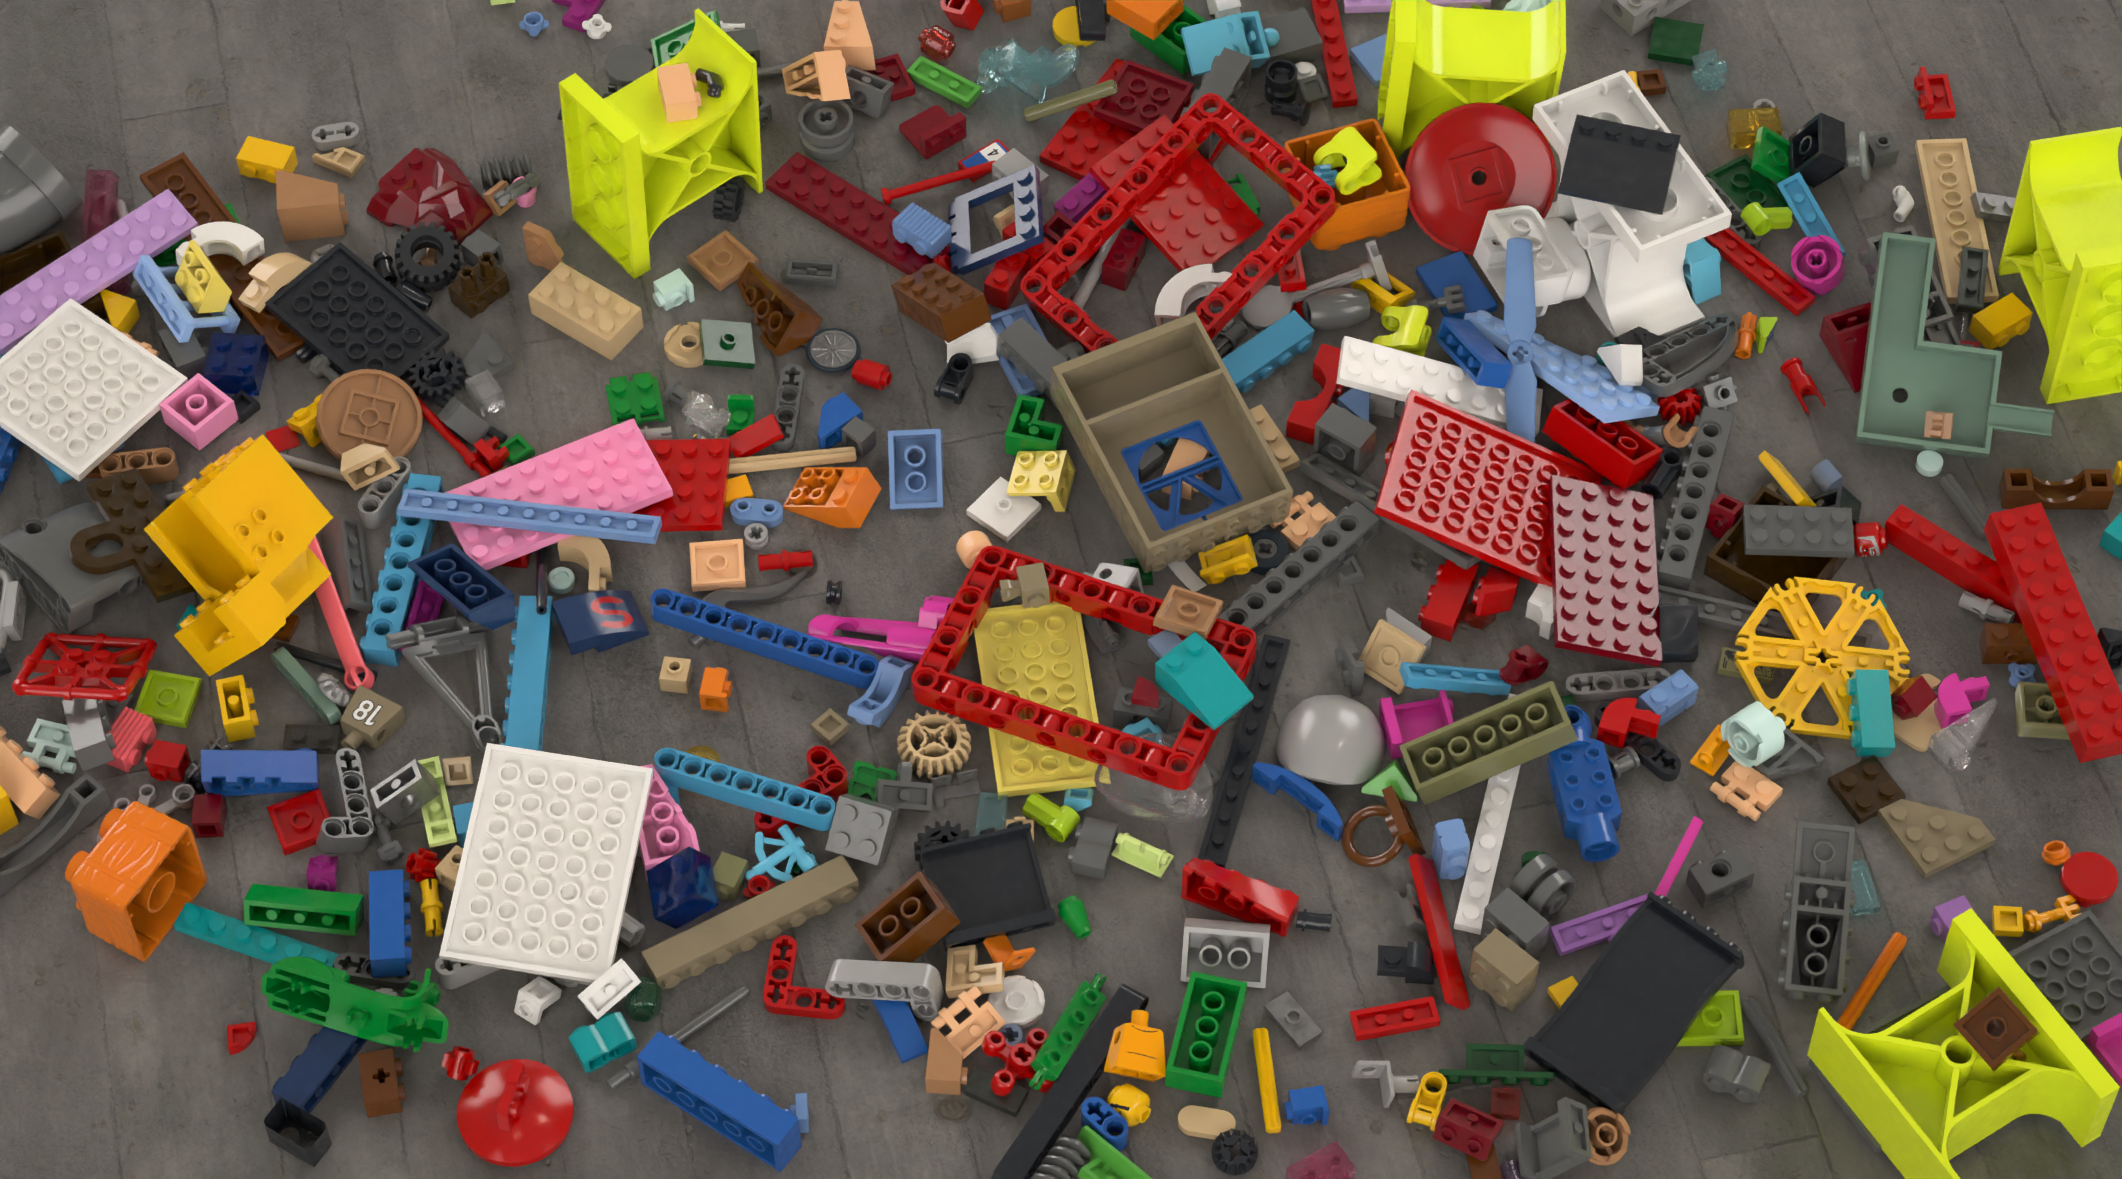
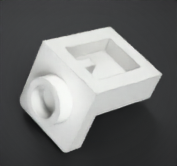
(535, 998)

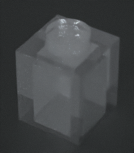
(484, 393)

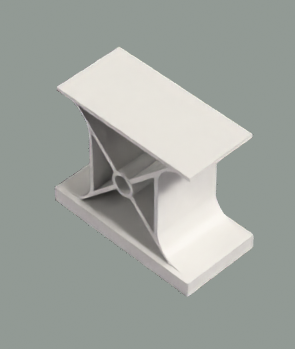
(1633, 252)

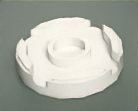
(1020, 1002)

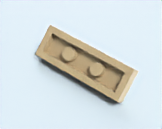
(1278, 444)

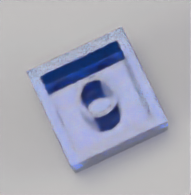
(236, 362)
(682, 888)

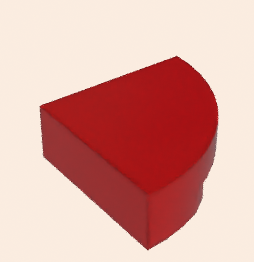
(240, 1036)

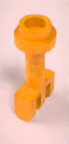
(2064, 910)

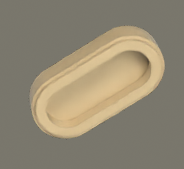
(1205, 1121)

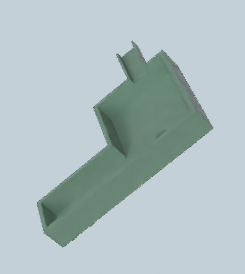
(1932, 373)

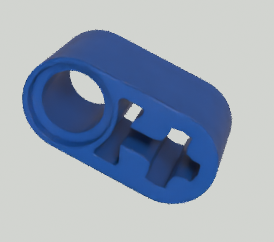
(1103, 1120)

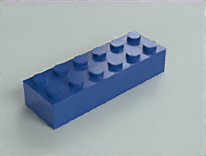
(720, 1100)

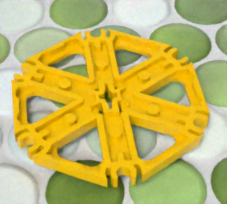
(1809, 642)

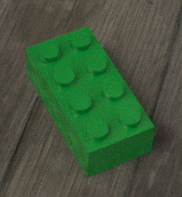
(1206, 1034)

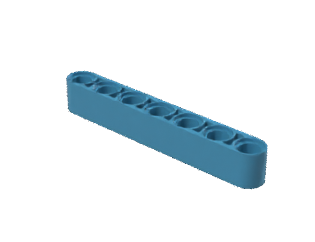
(736, 779)

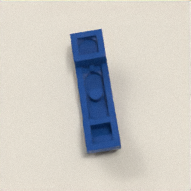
(1274, 778)
(902, 1029)

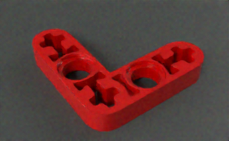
(790, 994)

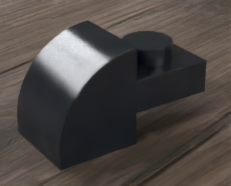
(1411, 962)

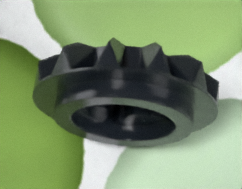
(1240, 1164)

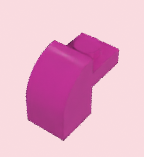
(1955, 697)

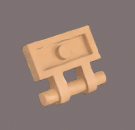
(1307, 524)
(1749, 784)
(972, 1030)

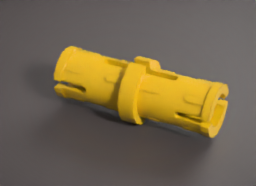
(431, 907)

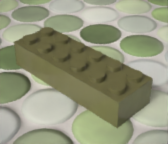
(1488, 742)

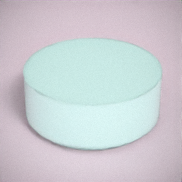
(1929, 463)
(561, 580)

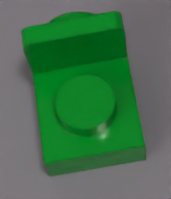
(742, 412)

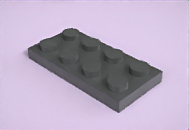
(1798, 531)

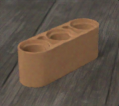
(154, 464)

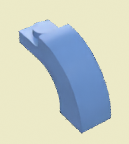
(883, 692)

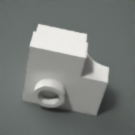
(1541, 609)

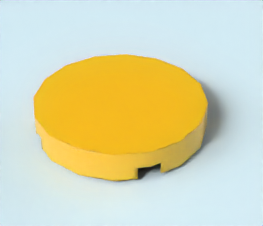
(1066, 28)

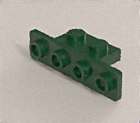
(1496, 1062)

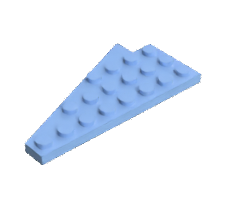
(1574, 375)

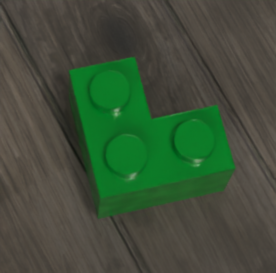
(1028, 429)

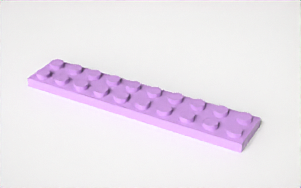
(93, 265)

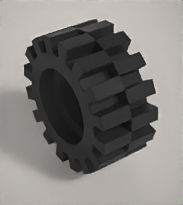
(729, 199)

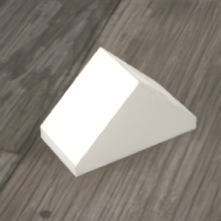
(1624, 363)

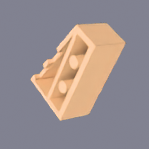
(850, 35)
(818, 76)

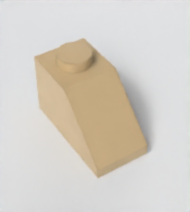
(366, 465)

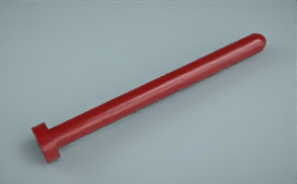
(935, 182)

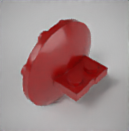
(515, 1112)

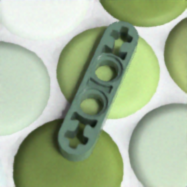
(306, 686)

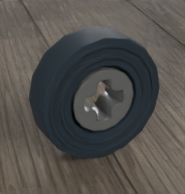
(1270, 541)

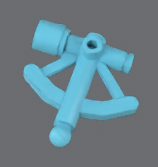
(790, 847)

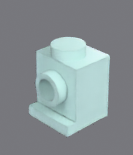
(673, 290)

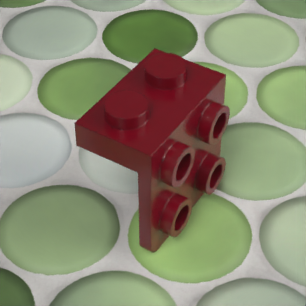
(934, 130)

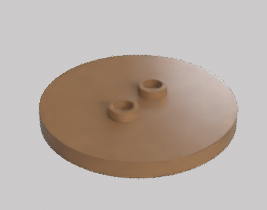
(369, 409)

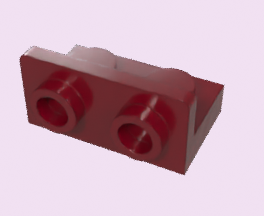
(1467, 1129)

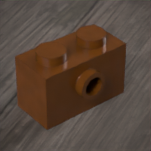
(2005, 644)

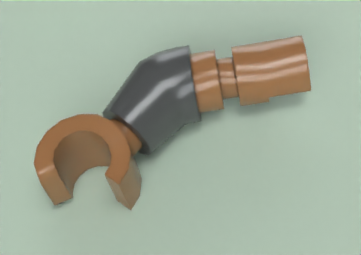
(1666, 434)

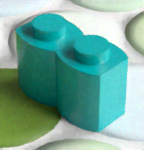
(602, 1041)

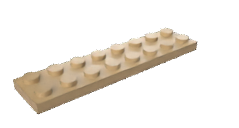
(1947, 189)

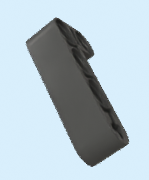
(354, 826)

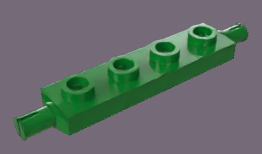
(1067, 1031)

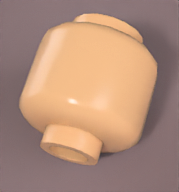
(970, 546)

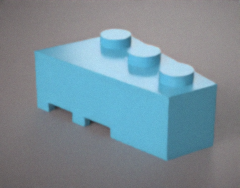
(1702, 270)

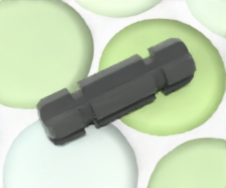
(516, 189)

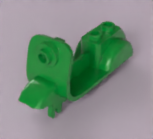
(326, 997)

